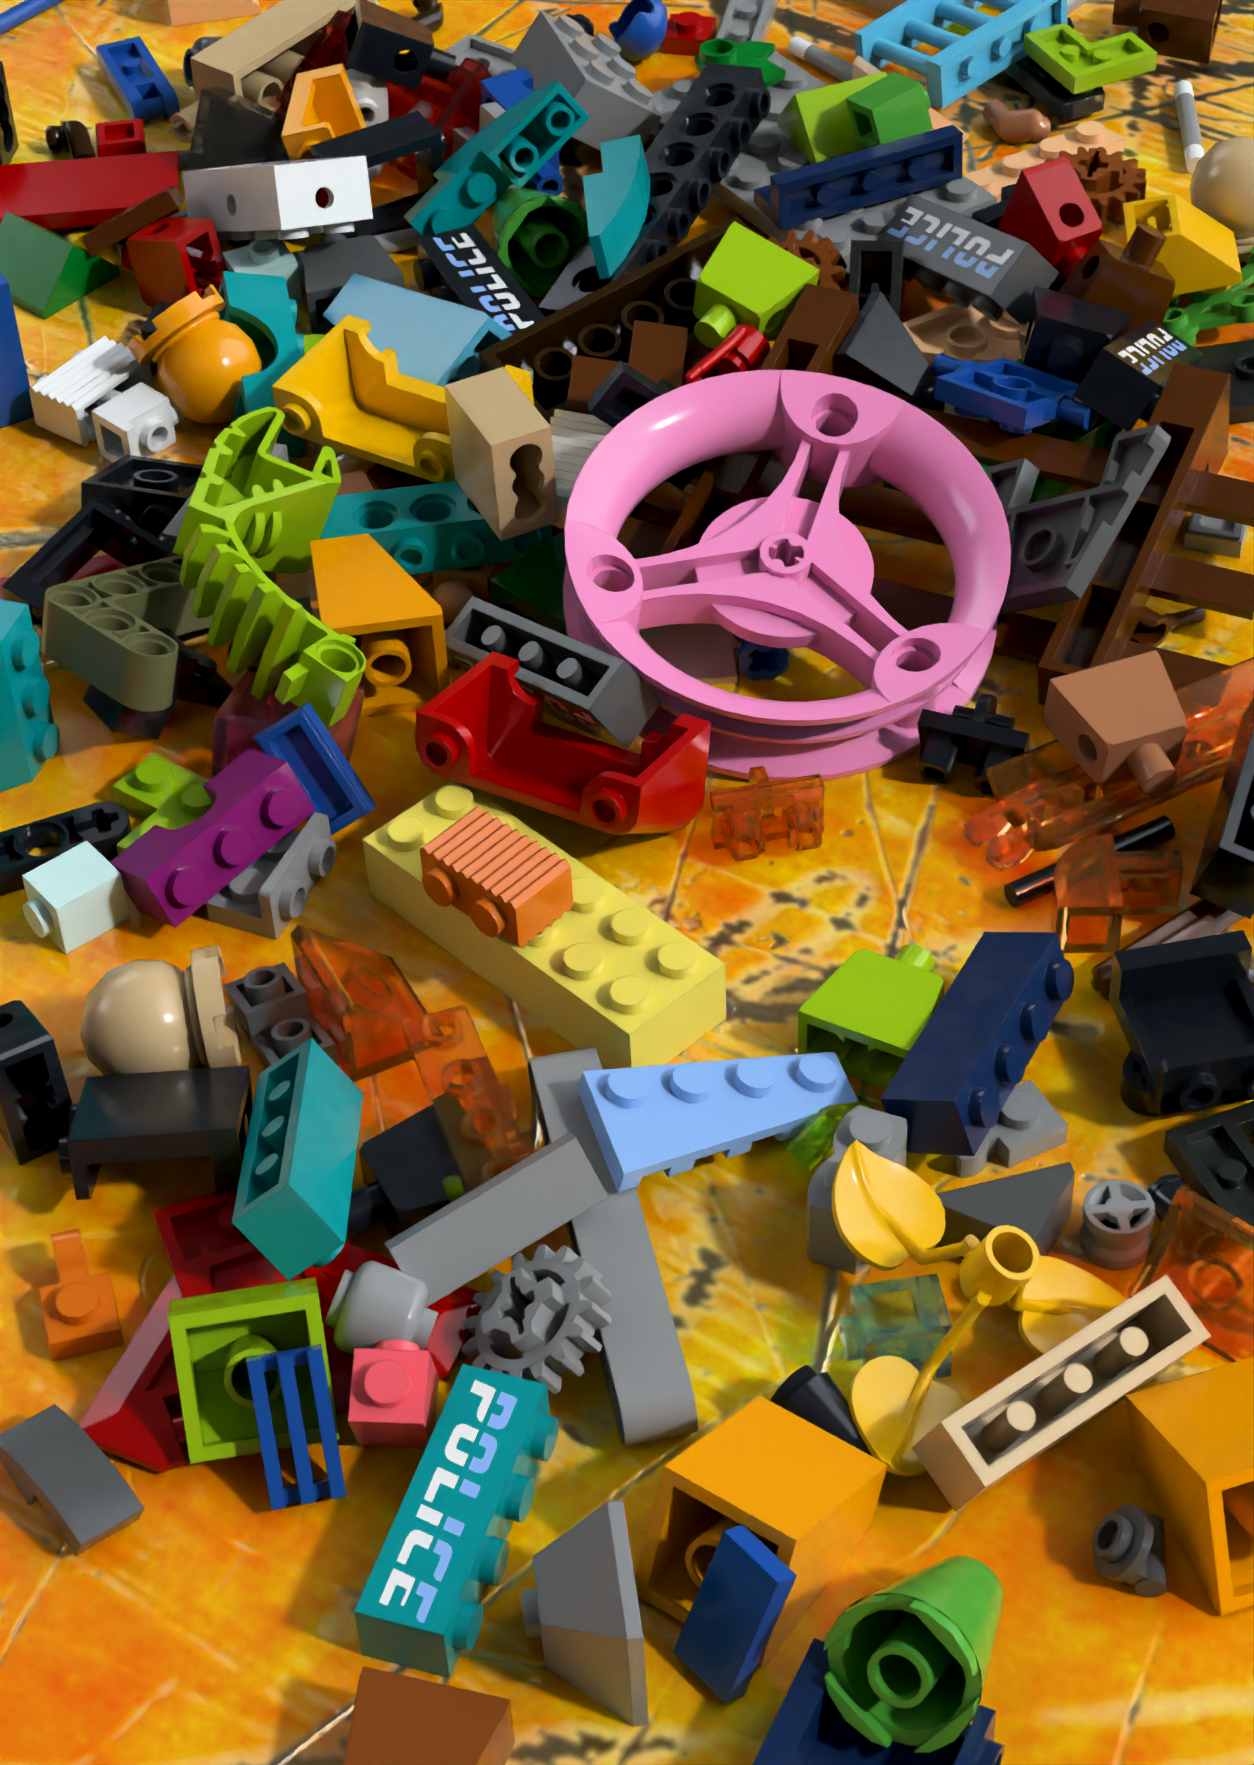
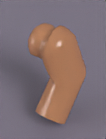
(1016, 125)

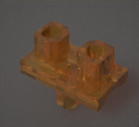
(768, 812)

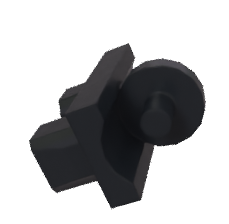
(968, 737)

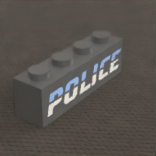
(968, 260)
(576, 679)

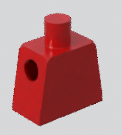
(1053, 214)
(174, 258)

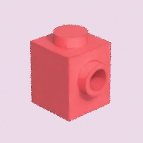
(393, 1395)

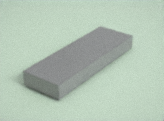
(498, 1218)

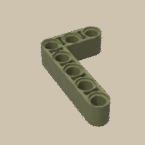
(109, 633)

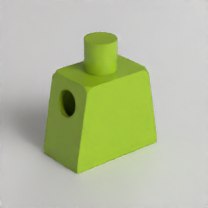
(748, 284)
(872, 1011)

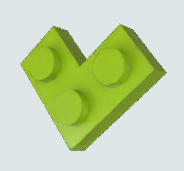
(1088, 65)
(162, 795)

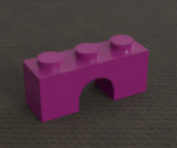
(184, 867)

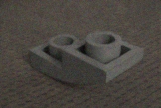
(276, 1013)
(70, 1477)

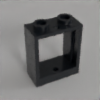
(385, 143)
(74, 545)

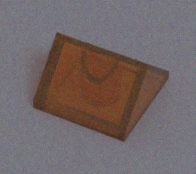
(357, 1000)
(1212, 1267)

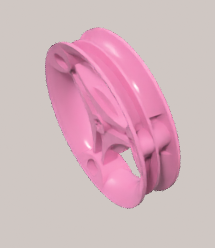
(789, 566)

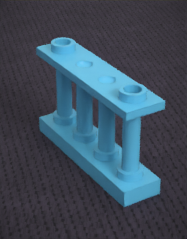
(963, 60)

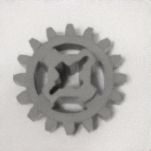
(539, 1317)

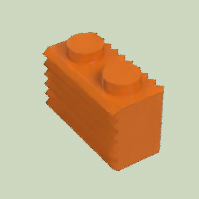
(496, 877)

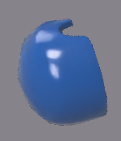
(640, 29)

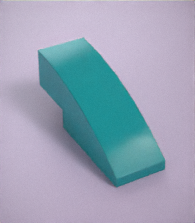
(617, 202)

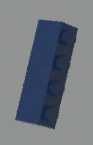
(979, 1041)

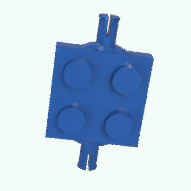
(1008, 394)

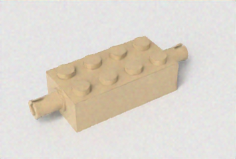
(259, 55)

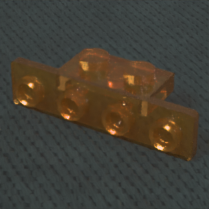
(466, 1095)

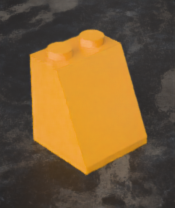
(390, 618)
(1198, 1462)
(780, 1479)

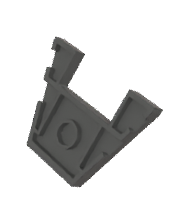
(1066, 537)

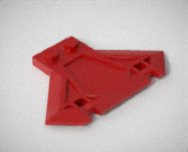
(214, 1257)

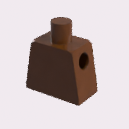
(1173, 26)
(1125, 277)

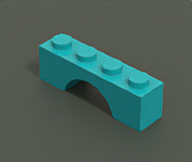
(269, 318)

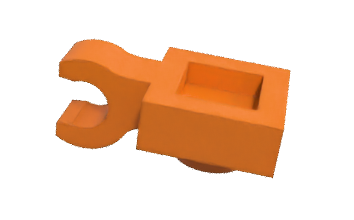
(81, 1308)

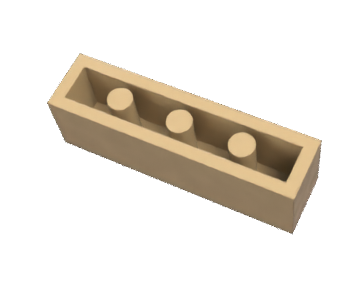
(1060, 1392)

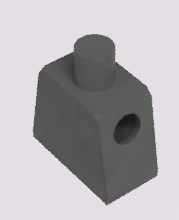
(331, 266)

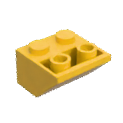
(1197, 247)

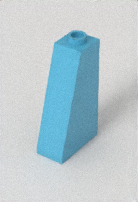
(430, 335)

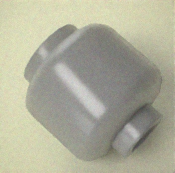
(379, 1306)

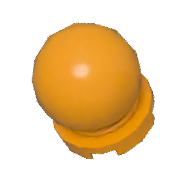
(198, 357)

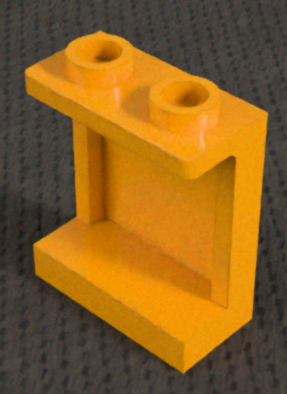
(320, 110)

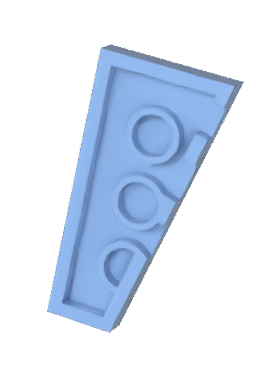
(686, 1111)

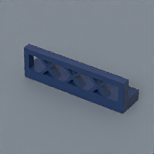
(862, 178)

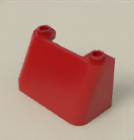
(496, 740)

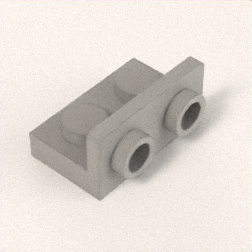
(278, 882)

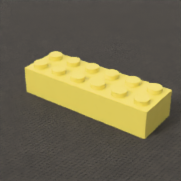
(594, 977)

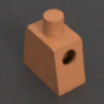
(1120, 721)

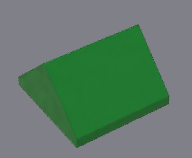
(46, 268)

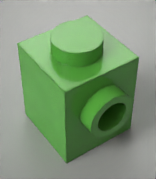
(889, 110)

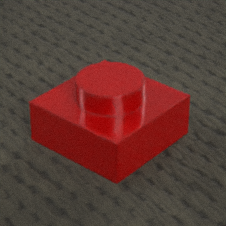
(687, 33)

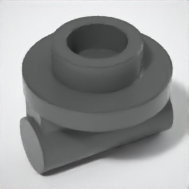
(1132, 1549)

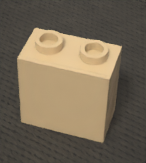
(502, 453)

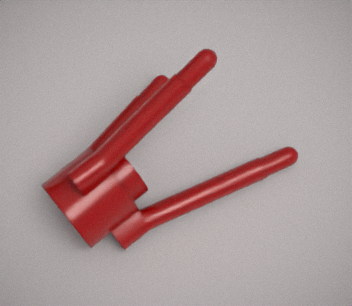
(740, 352)

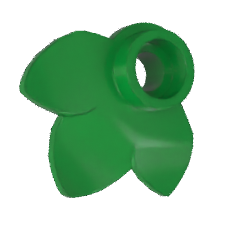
(741, 54)

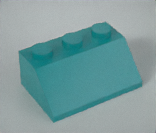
(26, 716)

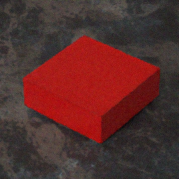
(120, 138)

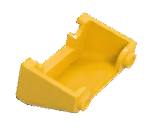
(361, 404)

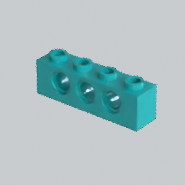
(428, 528)

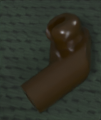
(429, 13)
(72, 137)

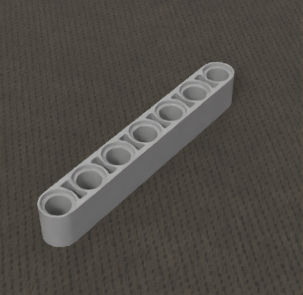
(641, 1345)

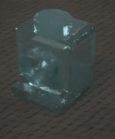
(897, 1320)

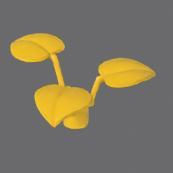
(893, 1214)

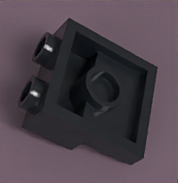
(144, 489)

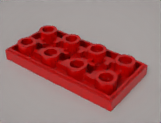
(84, 189)

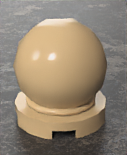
(1225, 189)
(161, 1017)

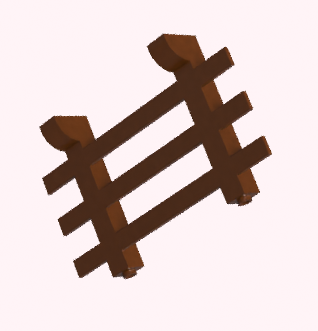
(1135, 567)

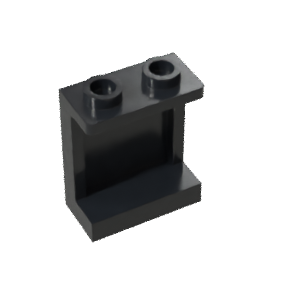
(1189, 1019)
(159, 1119)

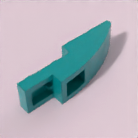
(497, 157)

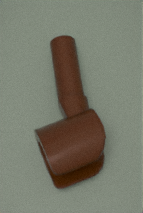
(1154, 627)

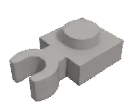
(1023, 1130)

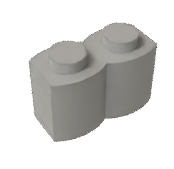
(882, 1135)

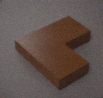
(132, 220)
(654, 351)

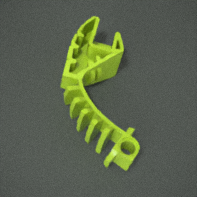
(255, 518)

